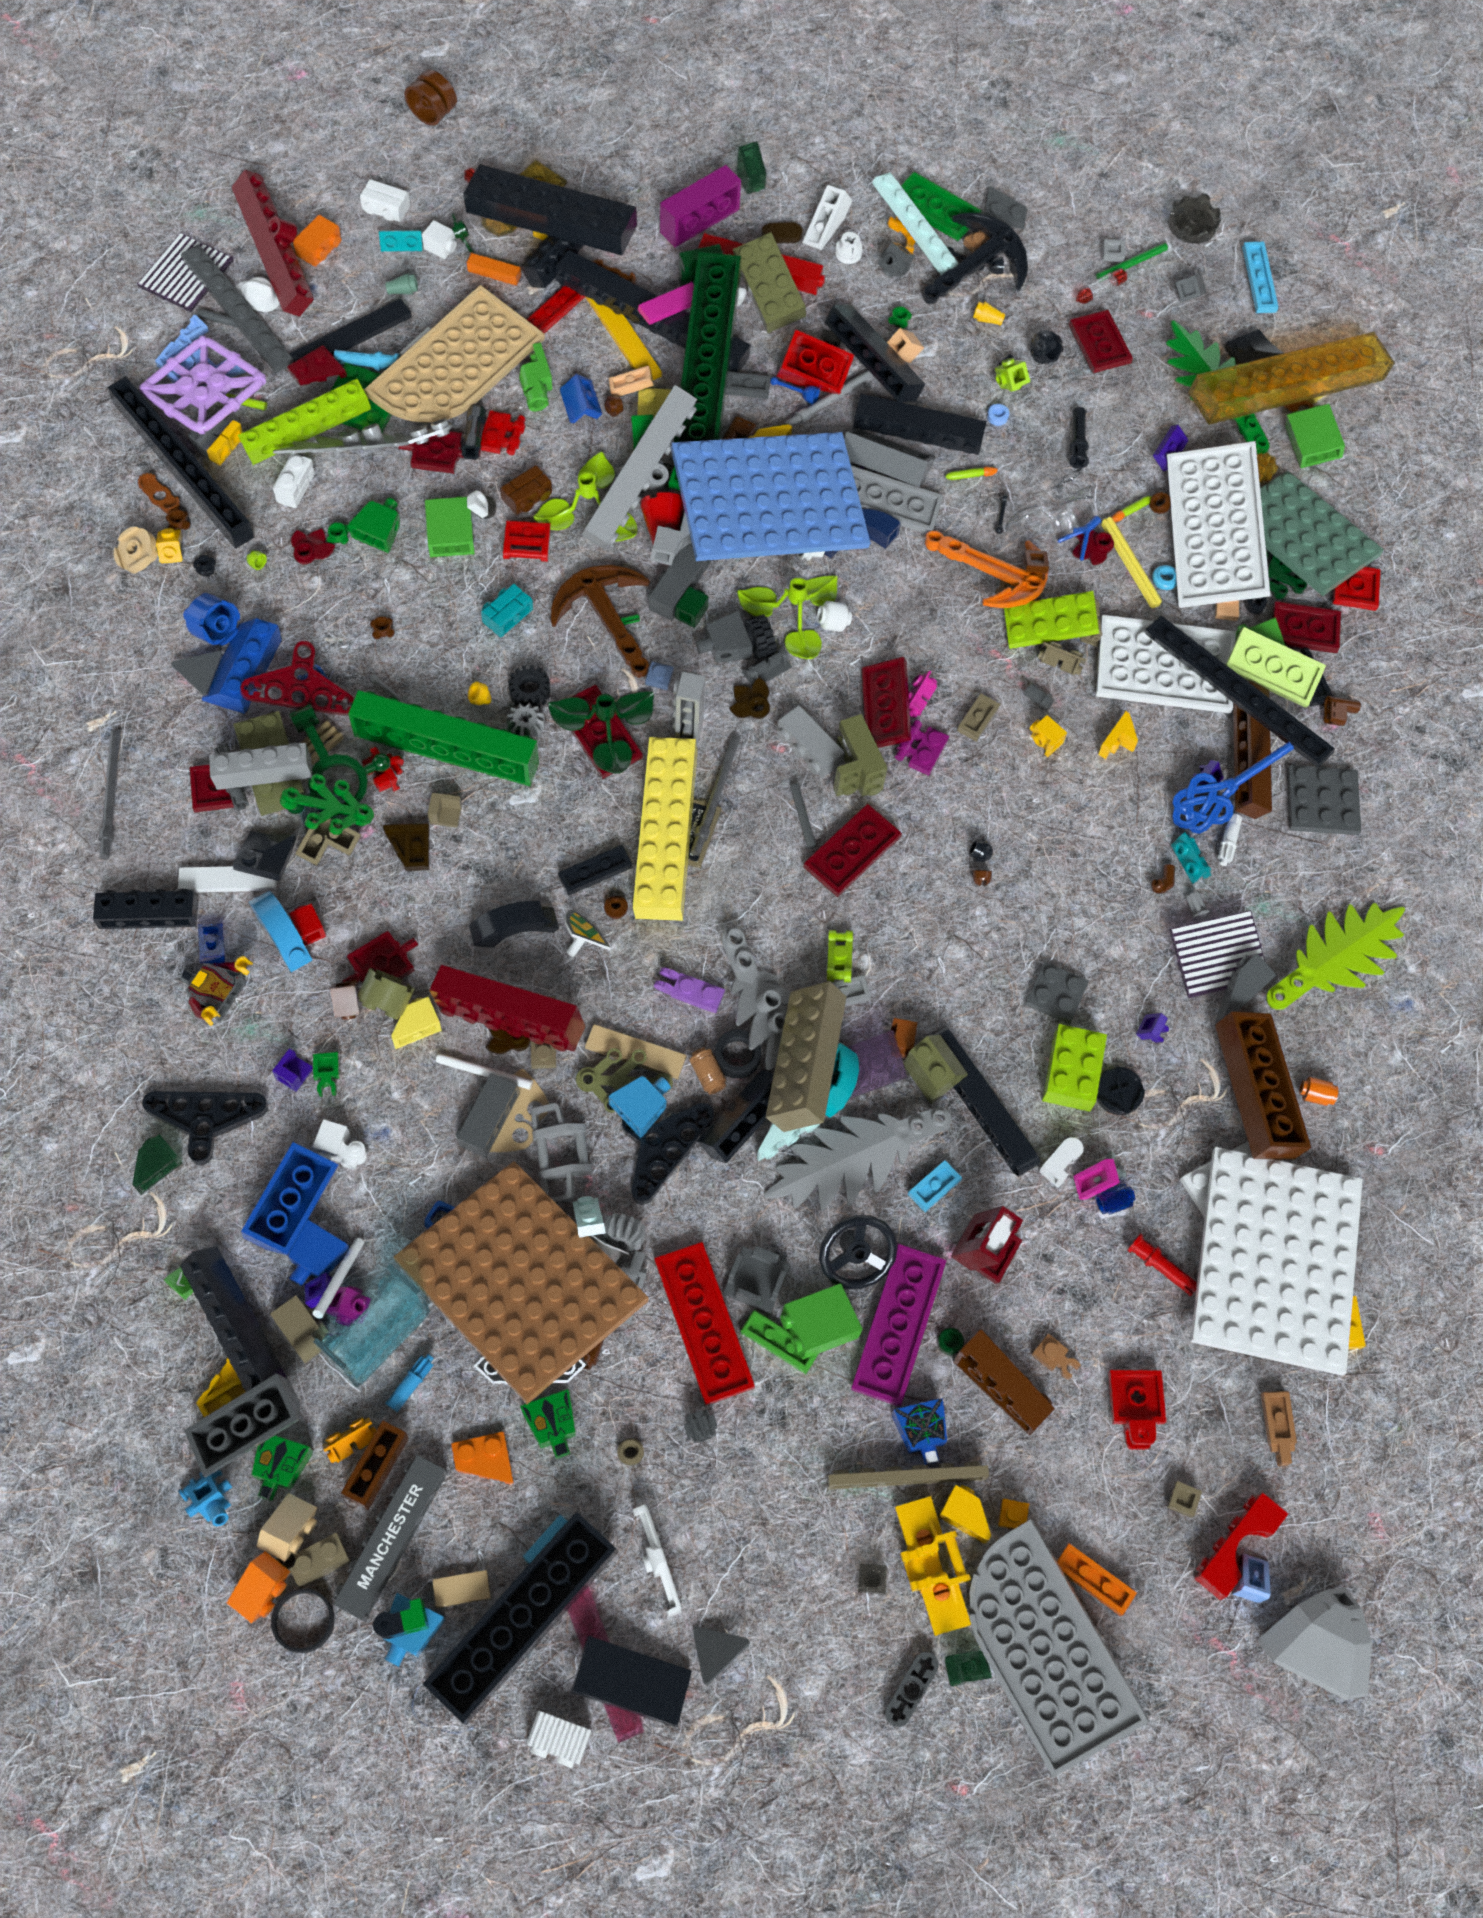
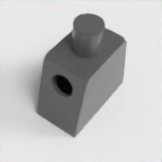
(726, 639)

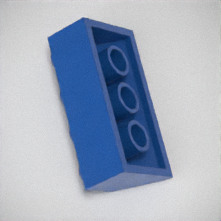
(245, 657)
(289, 1200)

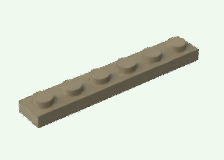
(897, 1477)

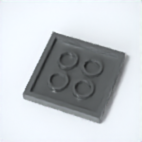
(1323, 800)

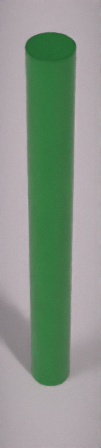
(1135, 260)

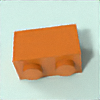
(317, 240)
(258, 1587)

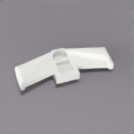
(656, 1561)

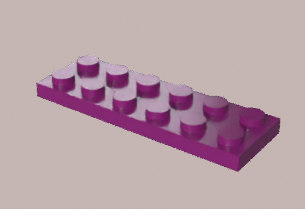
(898, 1326)

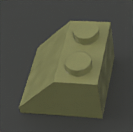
(934, 1067)

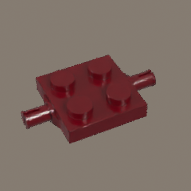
(436, 454)
(383, 955)

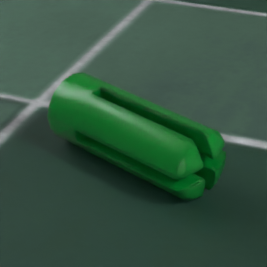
(630, 619)

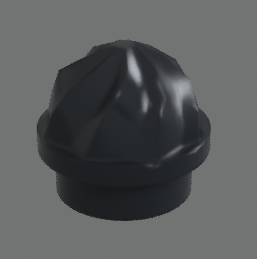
(981, 850)

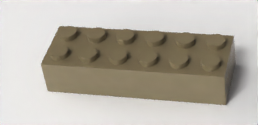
(806, 1057)

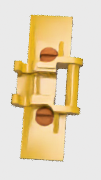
(924, 1569)

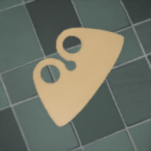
(504, 1141)

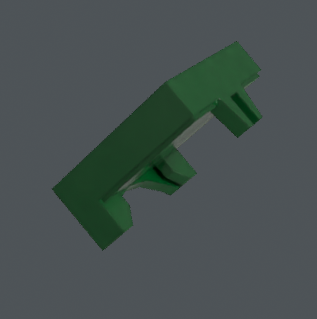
(688, 263)

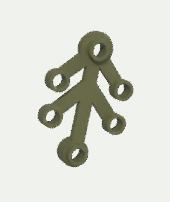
(617, 1080)

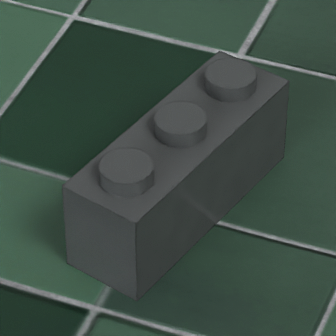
(487, 1115)

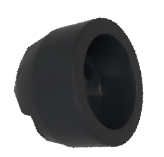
(997, 265)

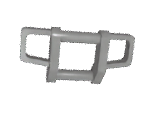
(569, 1129)

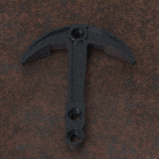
(991, 249)

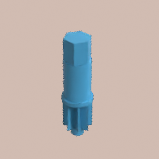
(410, 1382)

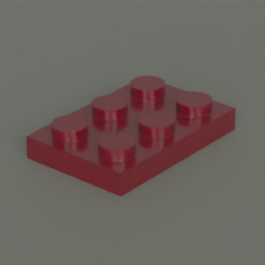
(1100, 341)
(1308, 626)

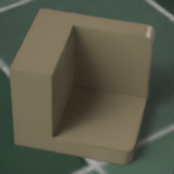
(444, 810)

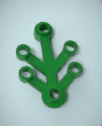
(330, 805)

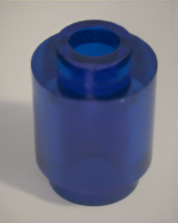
(1115, 1199)

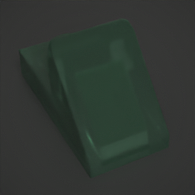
(967, 1668)

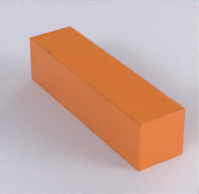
(494, 269)

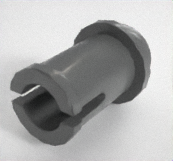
(1038, 696)

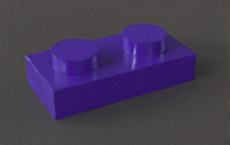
(1173, 442)

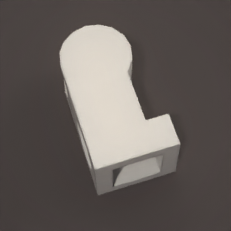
(1065, 1154)

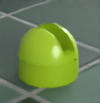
(257, 556)

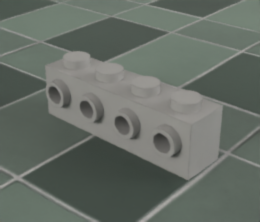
(689, 706)
(260, 766)

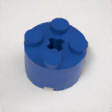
(212, 619)

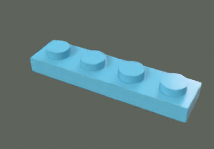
(1260, 277)

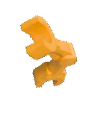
(899, 227)

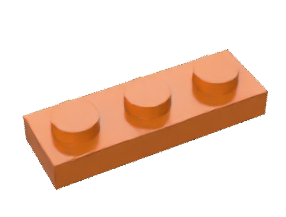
(1095, 1580)

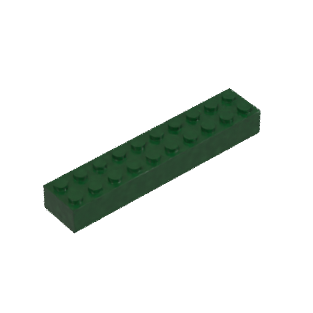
(710, 343)

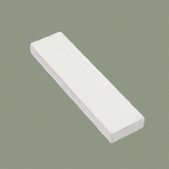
(222, 880)

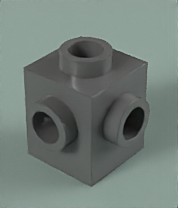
(896, 260)

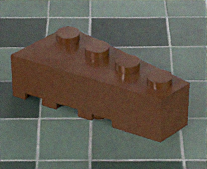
(1003, 1382)

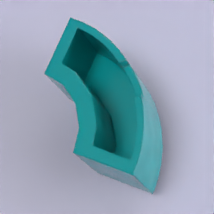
(843, 1079)

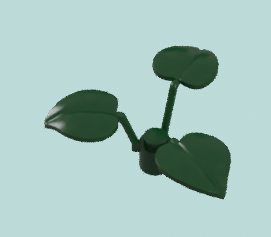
(635, 708)

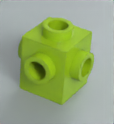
(1012, 374)

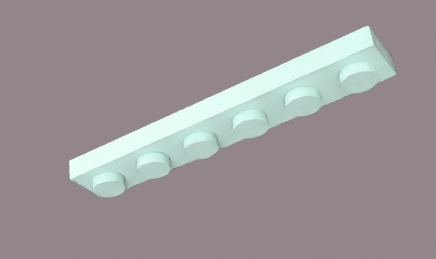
(915, 222)

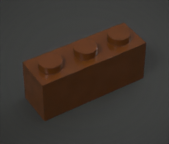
(375, 1465)

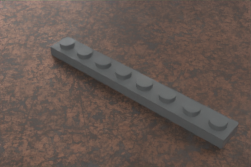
(237, 308)

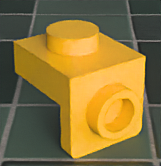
(169, 545)

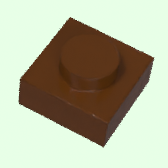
(1036, 561)

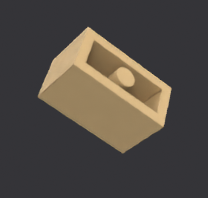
(287, 1527)

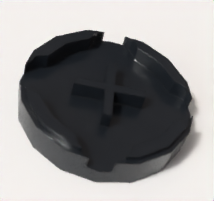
(1120, 1091)

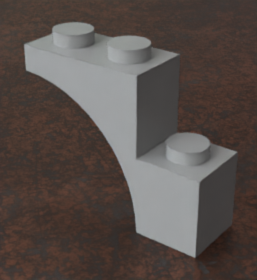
(669, 543)

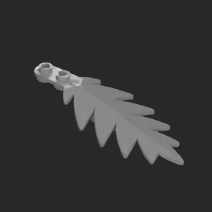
(372, 439)
(756, 996)
(852, 1156)

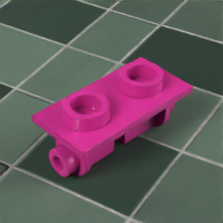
(923, 687)

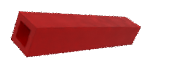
(805, 274)

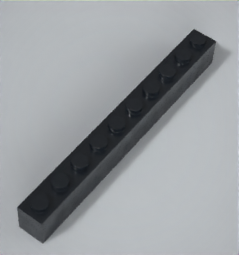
(624, 297)
(181, 462)

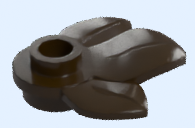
(749, 699)
(505, 1042)

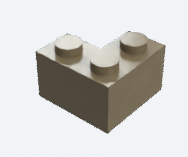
(317, 841)

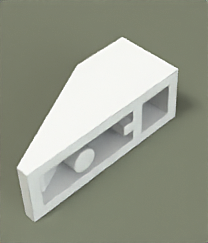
(827, 217)

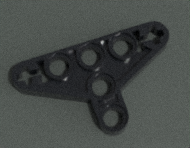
(191, 1116)
(655, 1155)

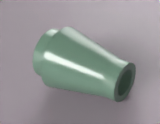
(402, 285)

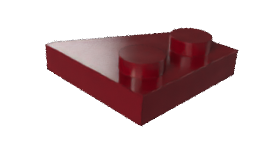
(316, 367)

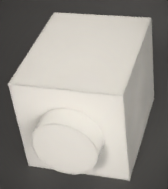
(439, 239)

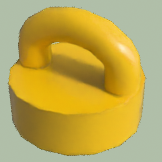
(479, 694)

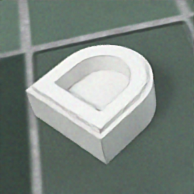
(477, 503)

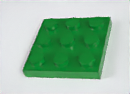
(372, 416)

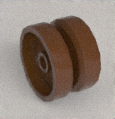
(430, 97)

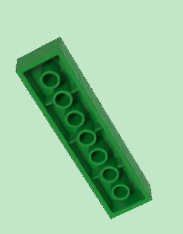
(444, 737)

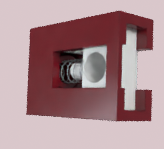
(989, 1243)

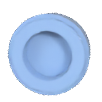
(998, 414)

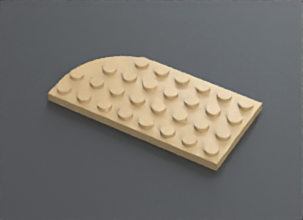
(456, 361)

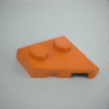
(484, 1457)

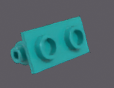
(400, 240)
(1188, 855)

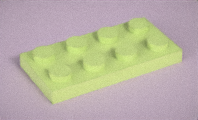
(1275, 667)

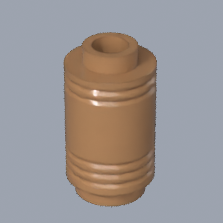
(708, 1070)

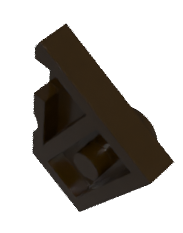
(410, 844)

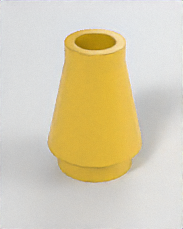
(988, 314)

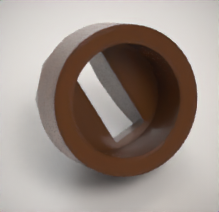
(982, 876)

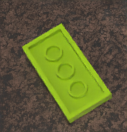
(1052, 620)

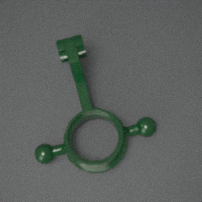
(305, 720)

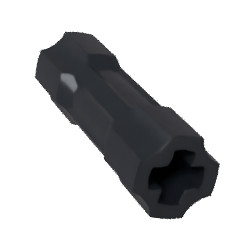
(473, 433)

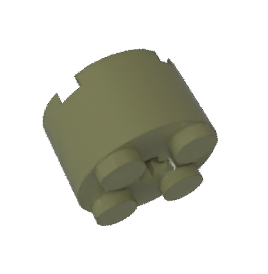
(385, 992)

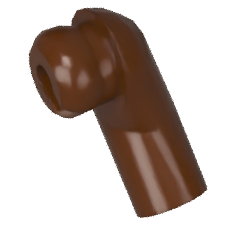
(1166, 882)

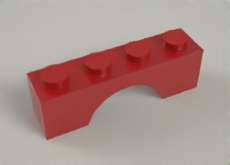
(1220, 1571)

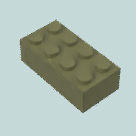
(770, 283)
(258, 734)

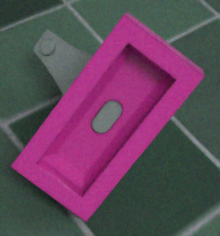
(1098, 1177)

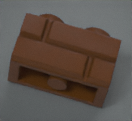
(526, 490)

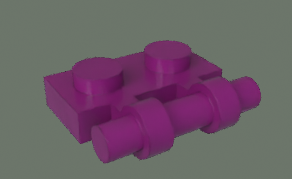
(928, 751)

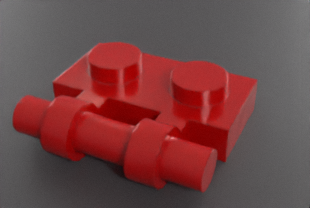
(496, 431)

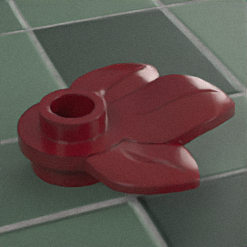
(312, 544)
(1095, 550)

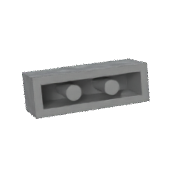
(810, 742)

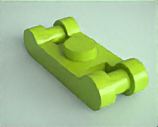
(840, 956)

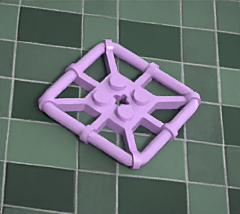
(203, 373)

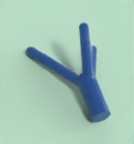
(1086, 529)

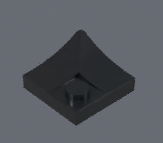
(1251, 347)
(265, 854)

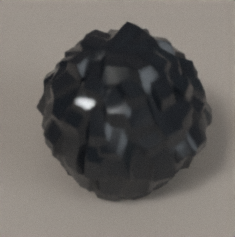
(1046, 347)

